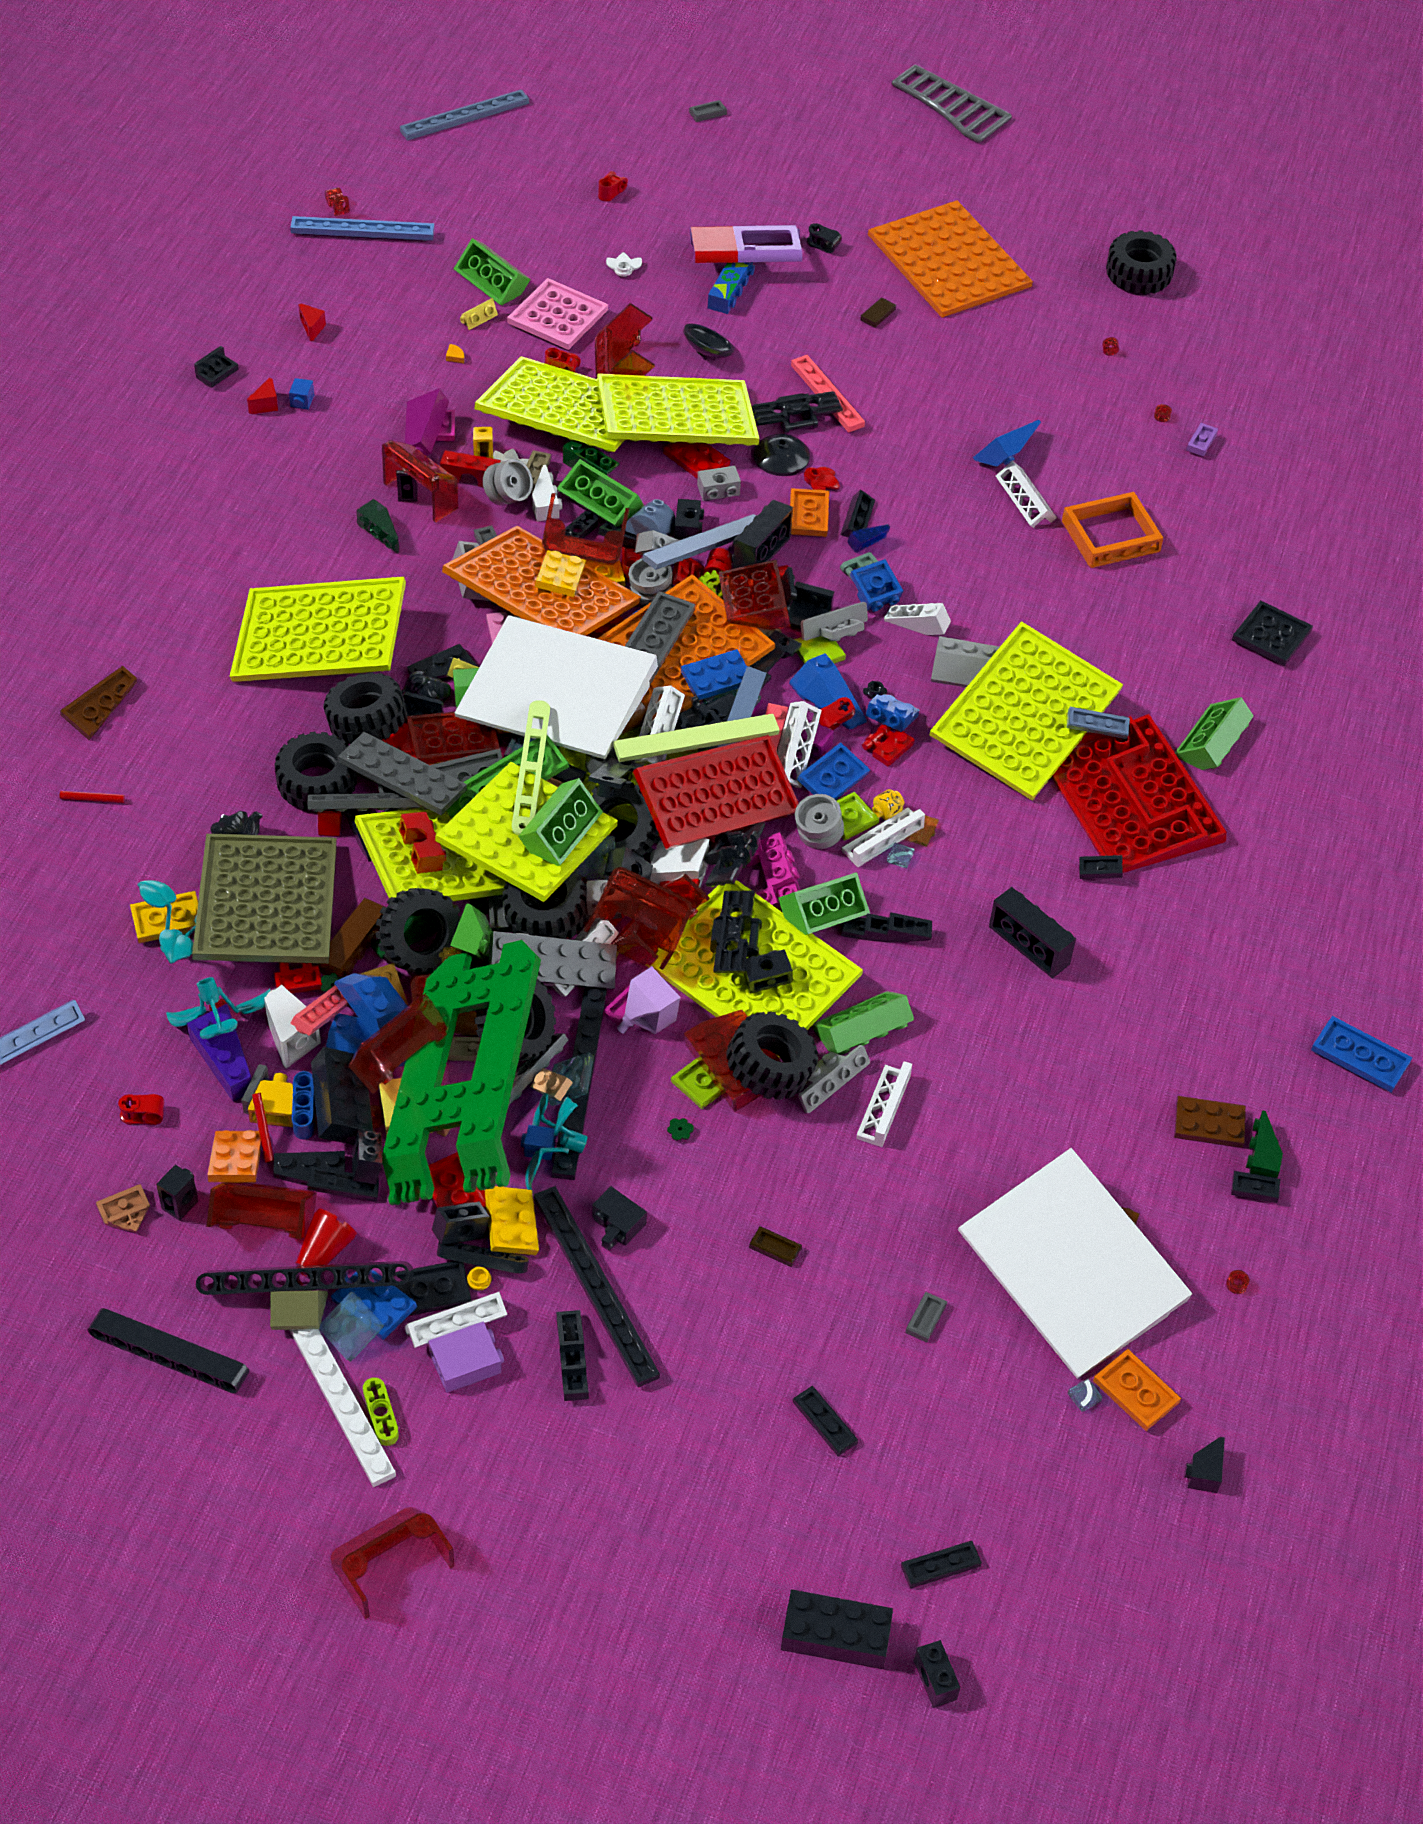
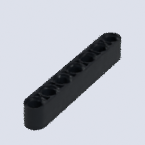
(168, 1350)

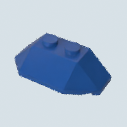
(371, 999)

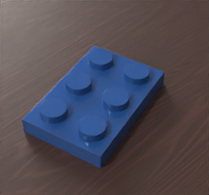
(715, 674)
(834, 773)
(385, 1302)

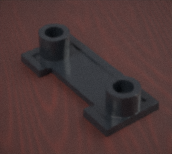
(783, 649)
(613, 775)

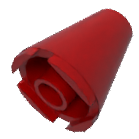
(324, 1240)

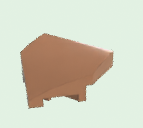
(124, 1209)

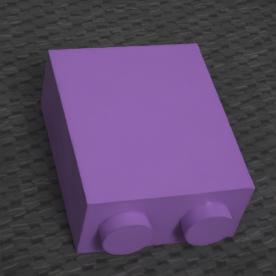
(465, 1356)

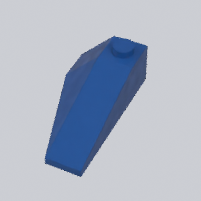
(1006, 446)
(823, 685)
(348, 1034)

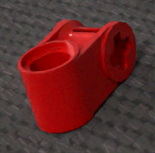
(611, 186)
(562, 359)
(628, 558)
(833, 714)
(143, 1109)

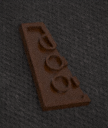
(96, 705)

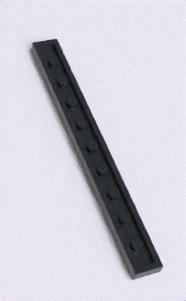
(586, 1041)
(597, 1287)

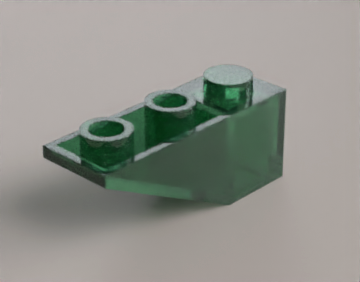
(377, 521)

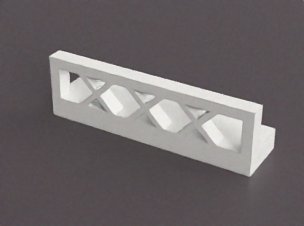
(1031, 492)
(666, 718)
(792, 741)
(882, 841)
(599, 932)
(896, 1092)
(456, 1318)

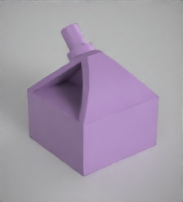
(650, 1003)

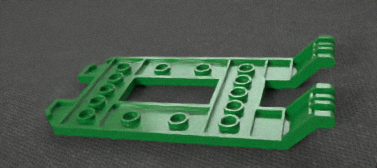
(472, 1105)

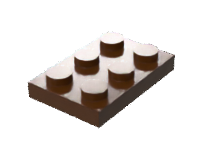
(1210, 1121)

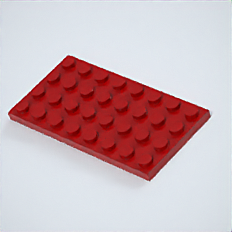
(716, 791)

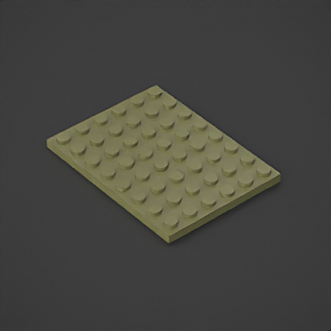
(265, 899)

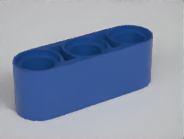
(306, 1097)

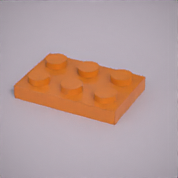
(809, 512)
(235, 1156)
(1136, 1389)

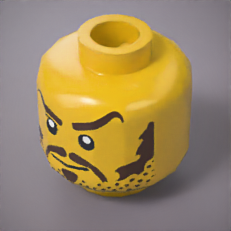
(888, 804)

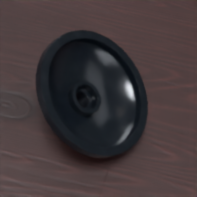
(707, 341)
(781, 455)

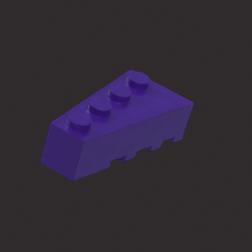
(222, 1053)

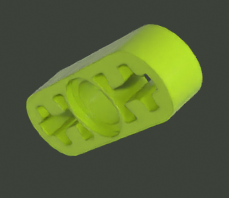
(378, 1421)

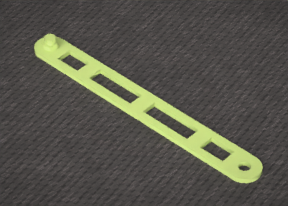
(540, 710)

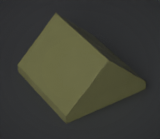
(297, 1309)

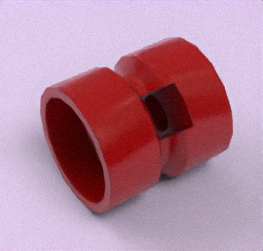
(718, 560)

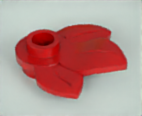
(821, 478)

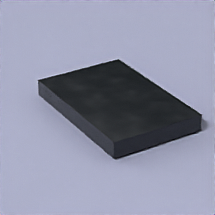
(436, 1287)

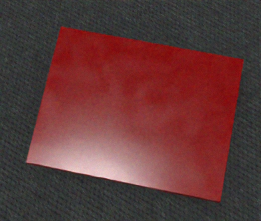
(1136, 797)

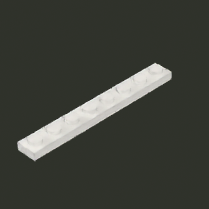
(344, 1405)

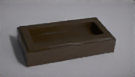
(878, 312)
(775, 1246)

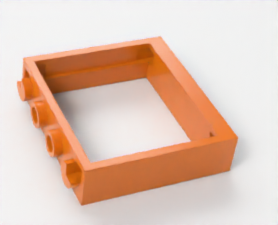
(1117, 551)

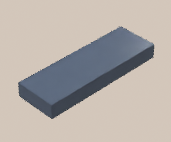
(1098, 722)

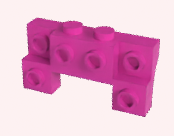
(777, 868)

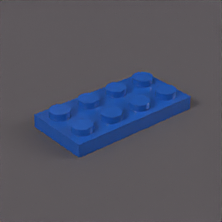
(1361, 1054)

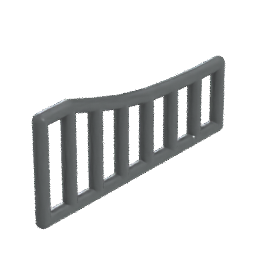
(965, 95)

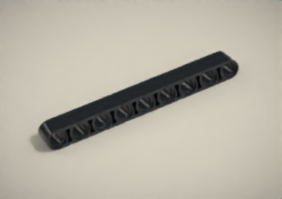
(293, 1280)

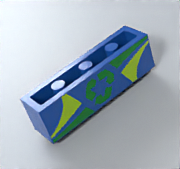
(729, 286)

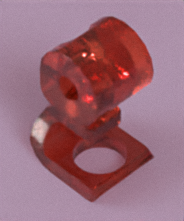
(336, 199)

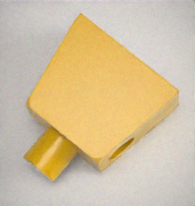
(483, 441)
(277, 1101)

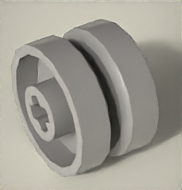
(507, 482)
(648, 581)
(819, 821)

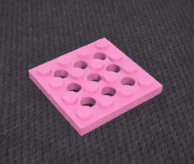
(539, 325)

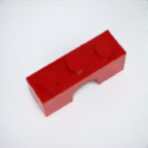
(461, 463)
(426, 852)

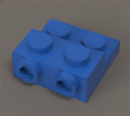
(877, 585)
(891, 712)

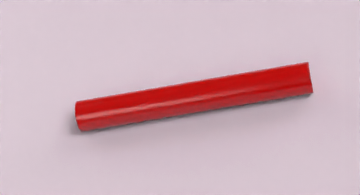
(87, 796)
(263, 1128)

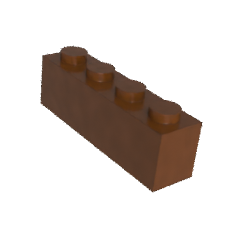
(353, 939)

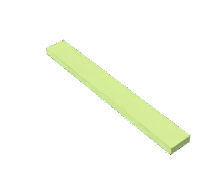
(695, 737)

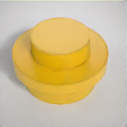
(479, 1278)

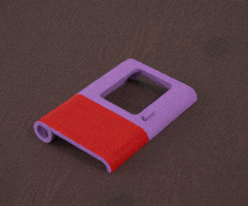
(726, 244)

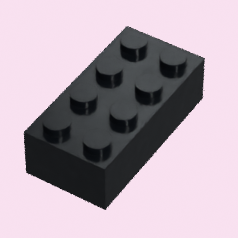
(764, 535)
(1032, 932)
(340, 1097)
(837, 1629)

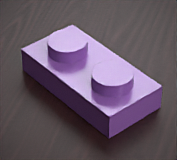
(1202, 439)

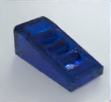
(866, 537)

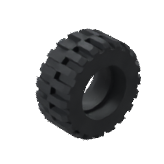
(1141, 262)
(367, 705)
(309, 752)
(645, 832)
(553, 923)
(393, 924)
(539, 1024)
(759, 1071)

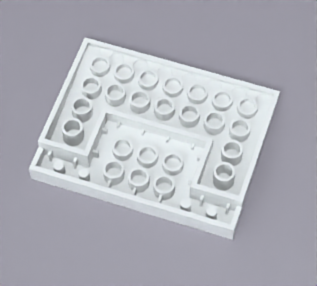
(583, 679)
(1075, 1263)

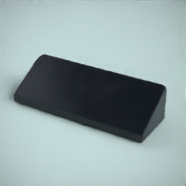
(858, 513)

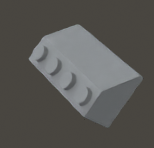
(959, 661)

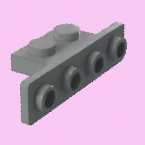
(836, 623)
(831, 1075)

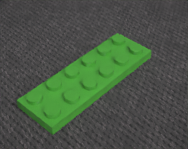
(552, 765)

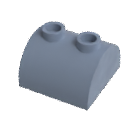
(652, 516)

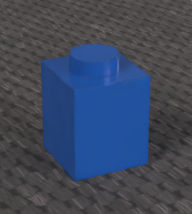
(301, 393)
(537, 1138)

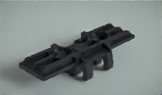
(796, 404)
(704, 714)
(736, 854)
(727, 931)

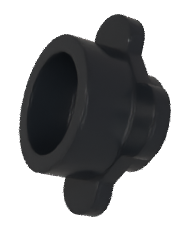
(874, 688)

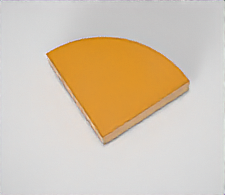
(455, 354)

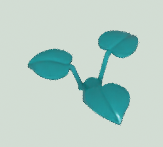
(172, 942)
(210, 994)
(569, 1139)

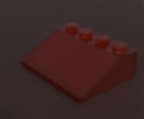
(755, 596)
(446, 737)
(709, 1046)

